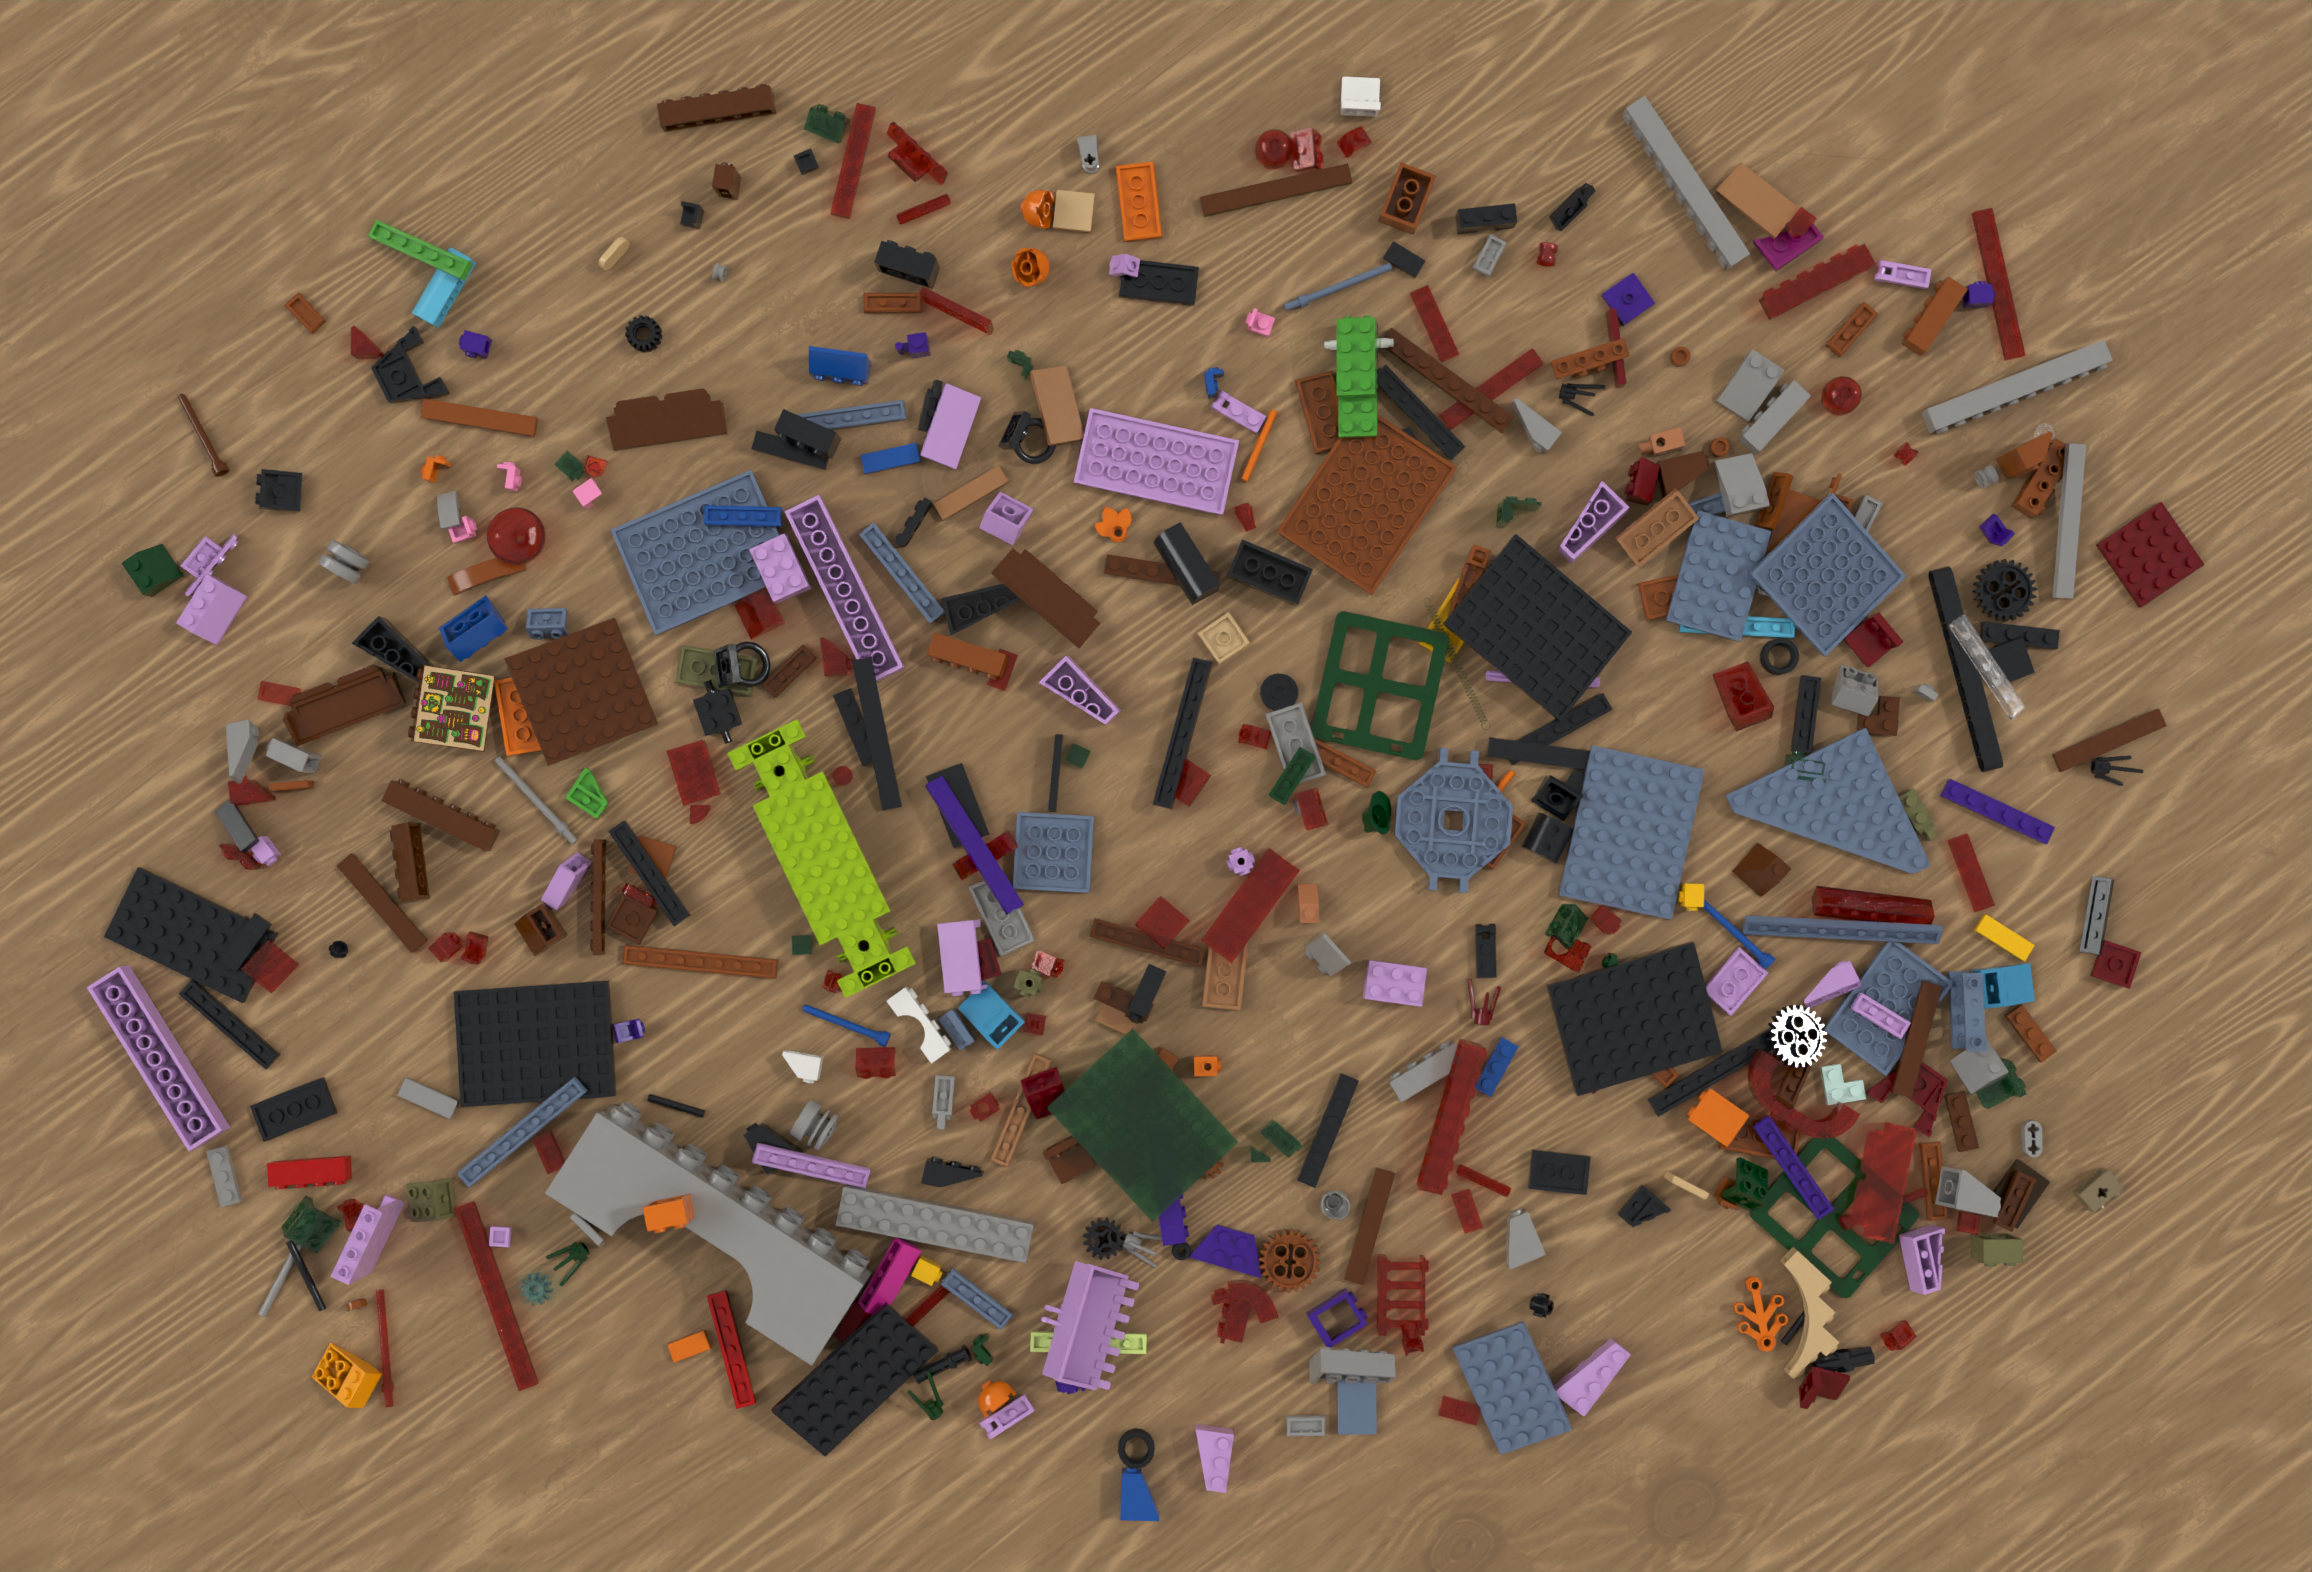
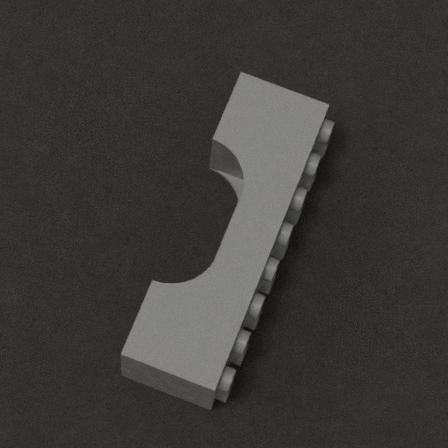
(795, 1275)

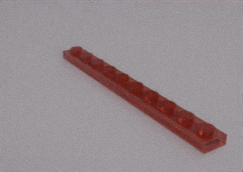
(496, 1296)

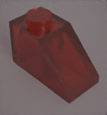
(834, 660)
(248, 792)

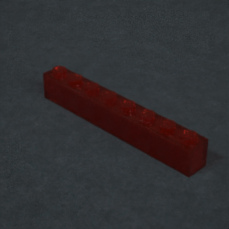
(1451, 1116)

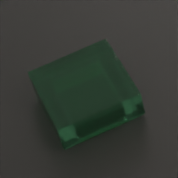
(1078, 755)
(801, 944)

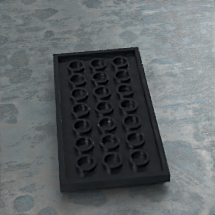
(182, 932)
(855, 1379)

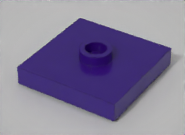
(1628, 298)

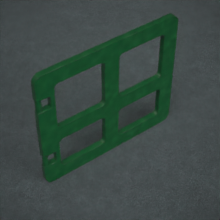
(1374, 683)
(1870, 1254)

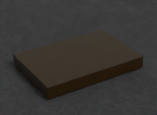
(2039, 1186)

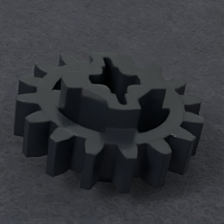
(1096, 1233)

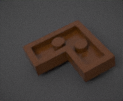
(1886, 719)

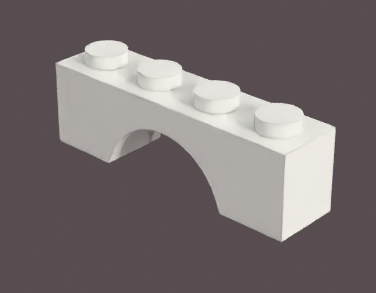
(906, 1004)

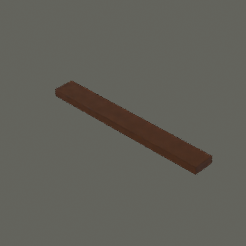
(1275, 190)

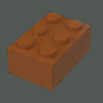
(1407, 198)

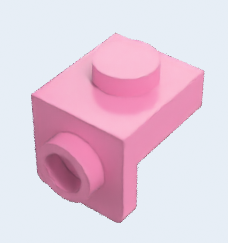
(513, 477)
(465, 531)

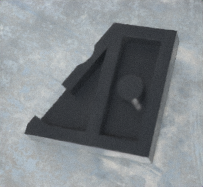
(1642, 1207)

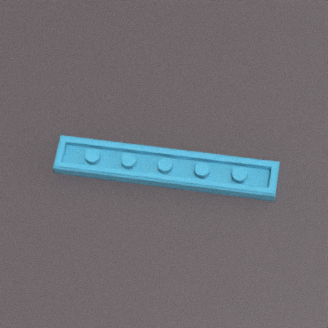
(1760, 628)

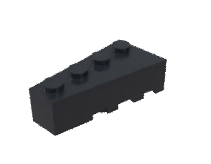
(970, 607)
(391, 647)

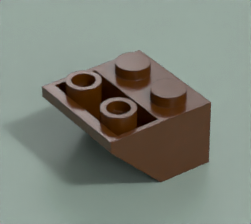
(540, 929)

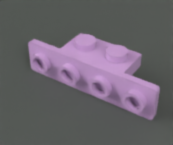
(204, 558)

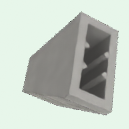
(293, 756)
(1521, 1240)

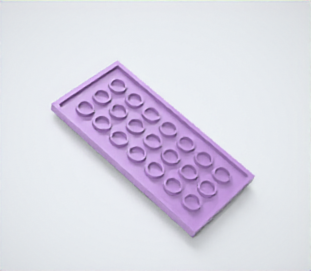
(1156, 461)

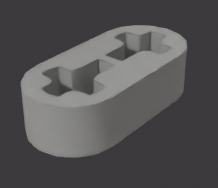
(2029, 1139)

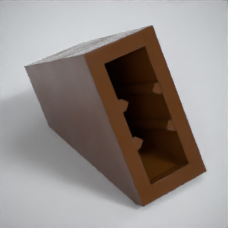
(1680, 471)

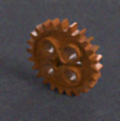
(1272, 1259)

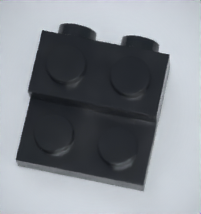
(279, 490)

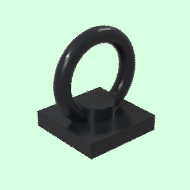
(1016, 433)
(729, 665)

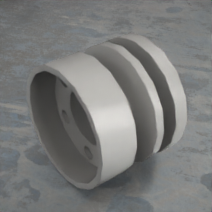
(814, 1125)

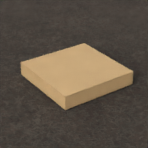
(1073, 211)
(1223, 638)
(1686, 1185)

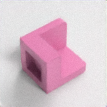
(587, 493)

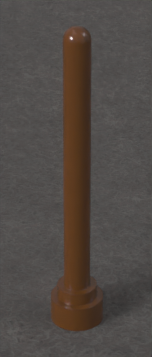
(218, 466)

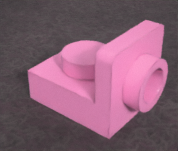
(1259, 323)

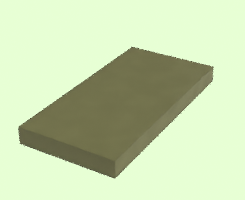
(699, 665)

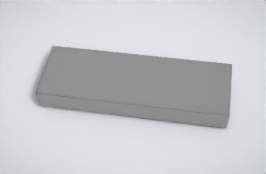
(428, 1098)

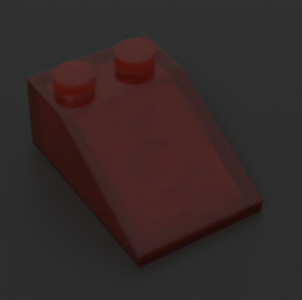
(1743, 696)

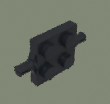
(717, 711)

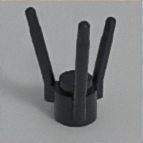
(1569, 391)
(2101, 767)

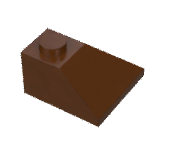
(1761, 870)

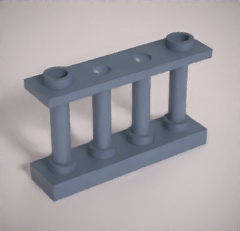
(1967, 1011)

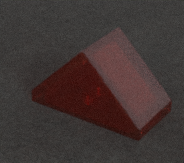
(362, 346)

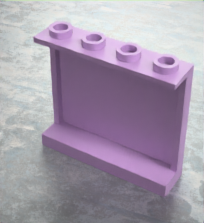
(367, 1240)

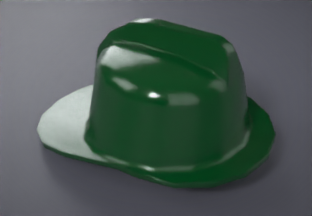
(1377, 815)

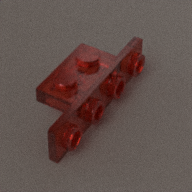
(913, 158)

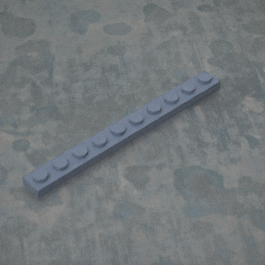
(1842, 929)

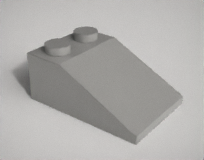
(1750, 385)
(1741, 485)
(1326, 954)

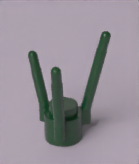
(578, 1252)
(931, 1407)

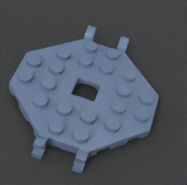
(1484, 827)

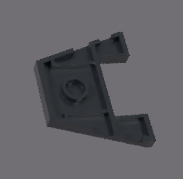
(398, 376)

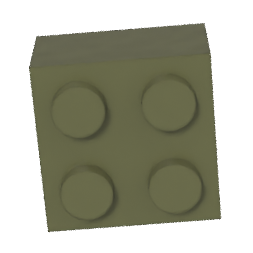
(1996, 1248)

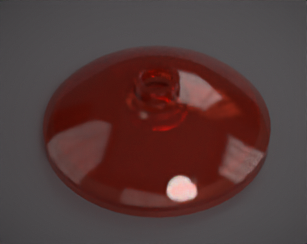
(506, 528)

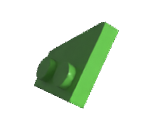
(588, 794)

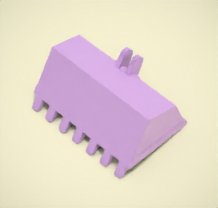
(1087, 1326)

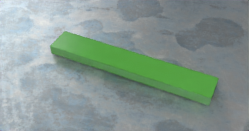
(420, 250)

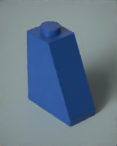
(1136, 1497)

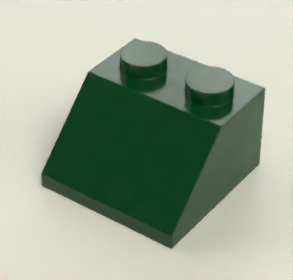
(152, 570)

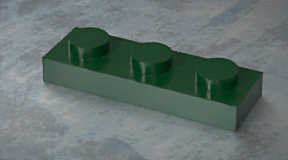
(1292, 775)

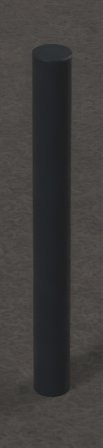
(306, 1275)

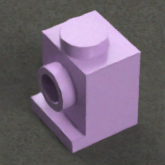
(265, 851)

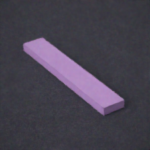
(811, 1165)

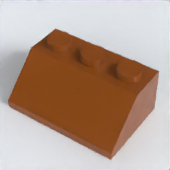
(2025, 457)

